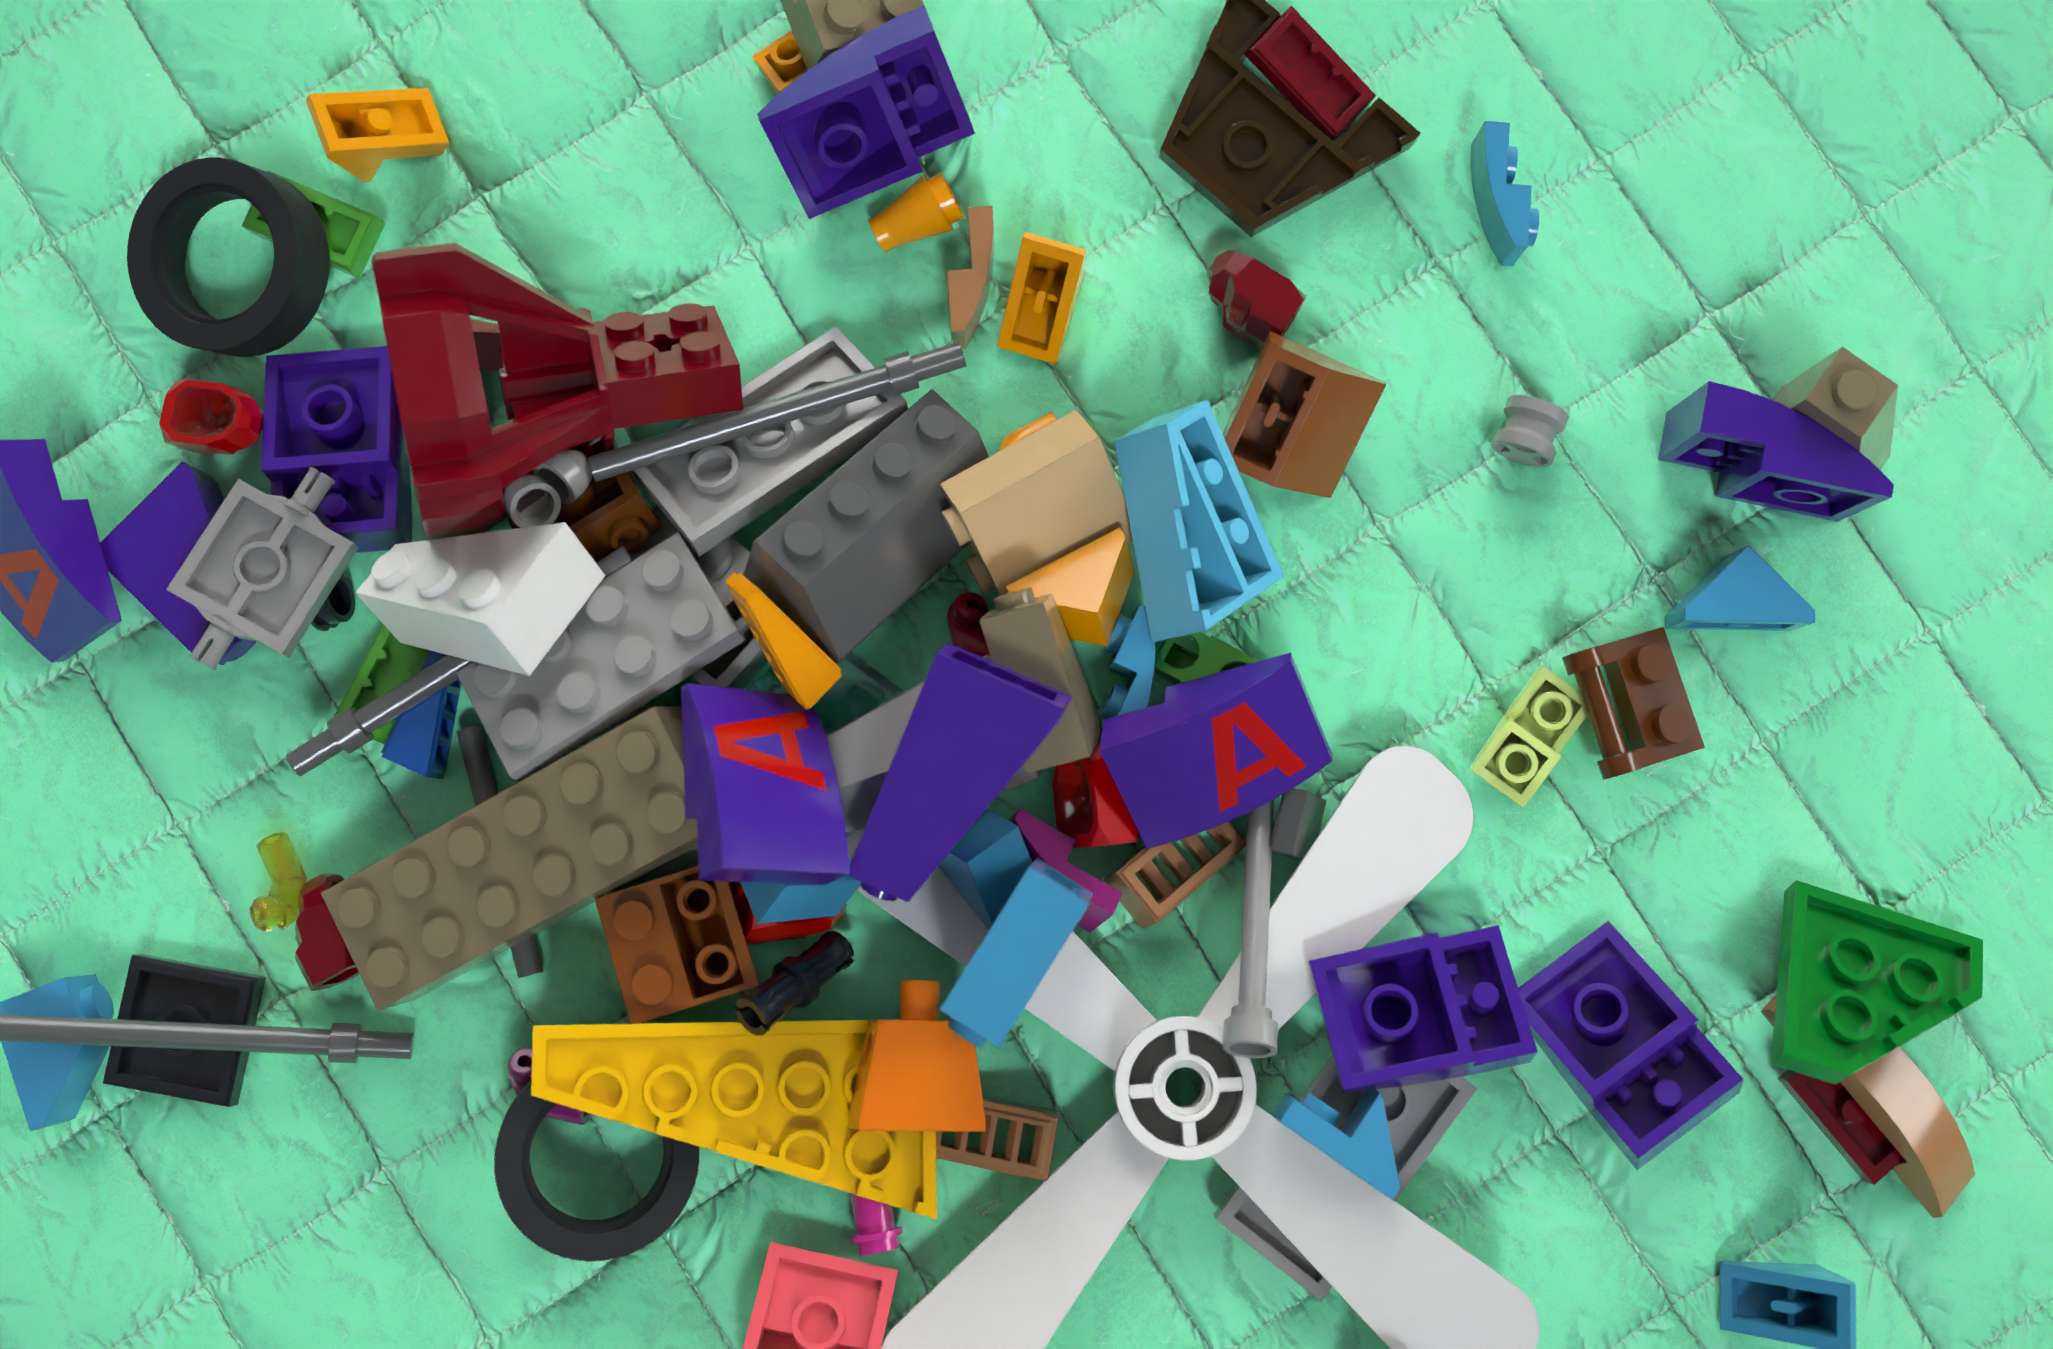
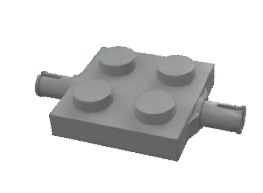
(262, 568)

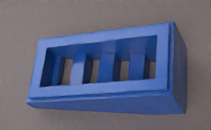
(424, 732)

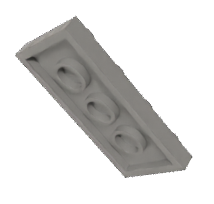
(737, 481)
(620, 651)
(1416, 1122)

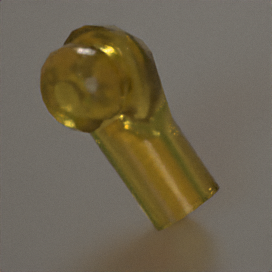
(287, 879)

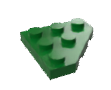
(1862, 981)

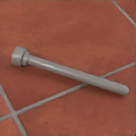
(1250, 1028)

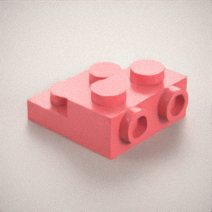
(819, 1302)

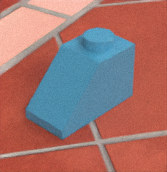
(56, 1076)

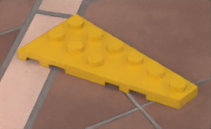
(743, 1095)

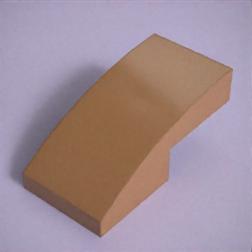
(970, 287)

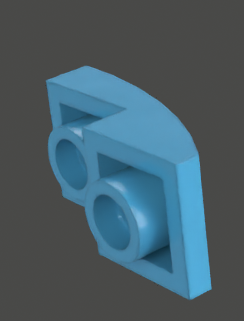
(1501, 205)
(1133, 659)

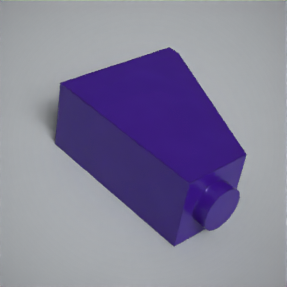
(154, 543)

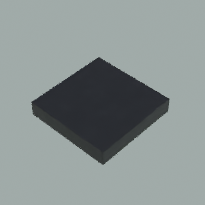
(191, 994)

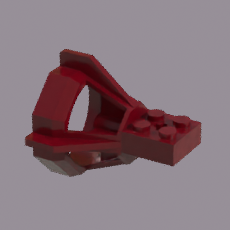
(558, 374)

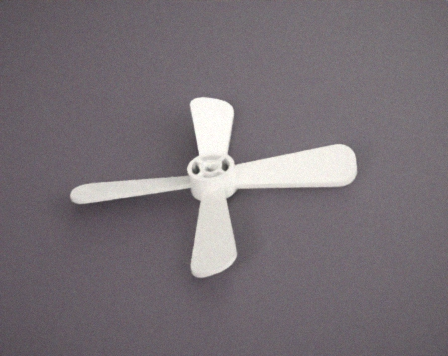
(1393, 1269)

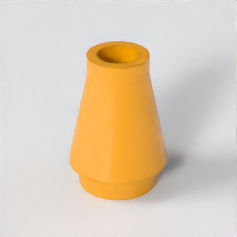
(917, 214)

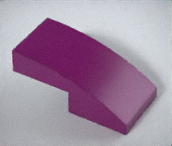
(1053, 849)

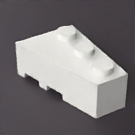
(484, 594)

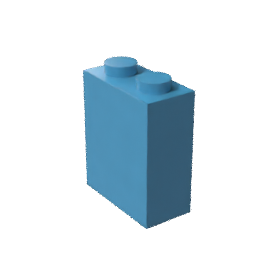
(1015, 955)

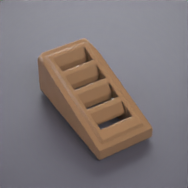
(1137, 898)
(1009, 1163)

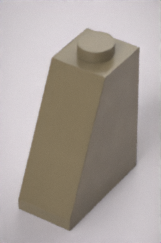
(1848, 401)
(1033, 641)

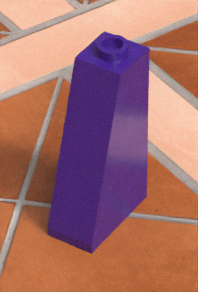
(954, 758)

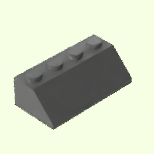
(868, 530)

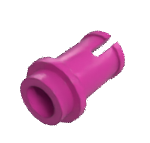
(874, 1226)

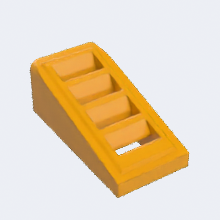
(791, 654)

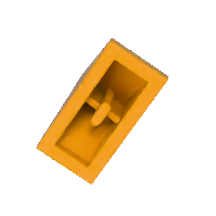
(1042, 297)
(1086, 586)

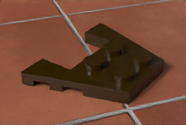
(1252, 147)

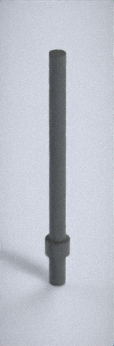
(898, 374)
(355, 727)
(341, 1043)

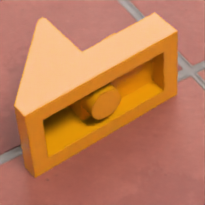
(375, 126)

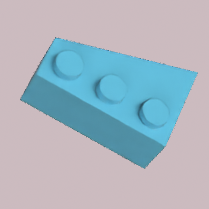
(1191, 523)

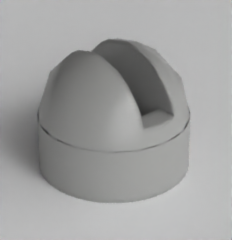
(567, 473)
(531, 501)

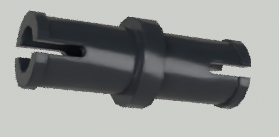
(794, 983)

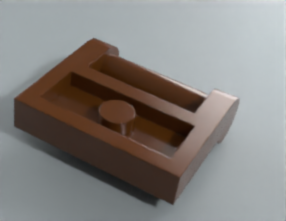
(1647, 697)

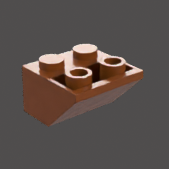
(1299, 417)
(676, 944)

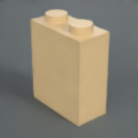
(1035, 502)

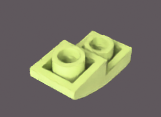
(1530, 736)

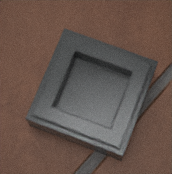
(1297, 823)

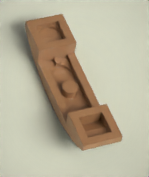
(1915, 1123)

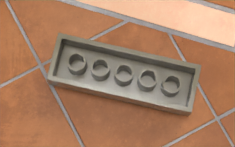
(518, 861)

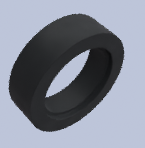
(160, 245)
(578, 1237)

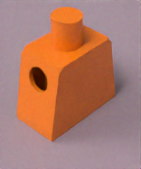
(917, 1071)

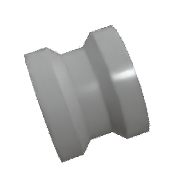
(1530, 431)

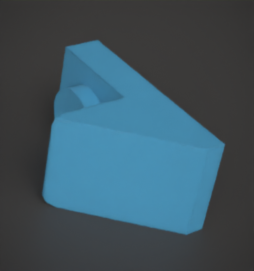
(1361, 1143)

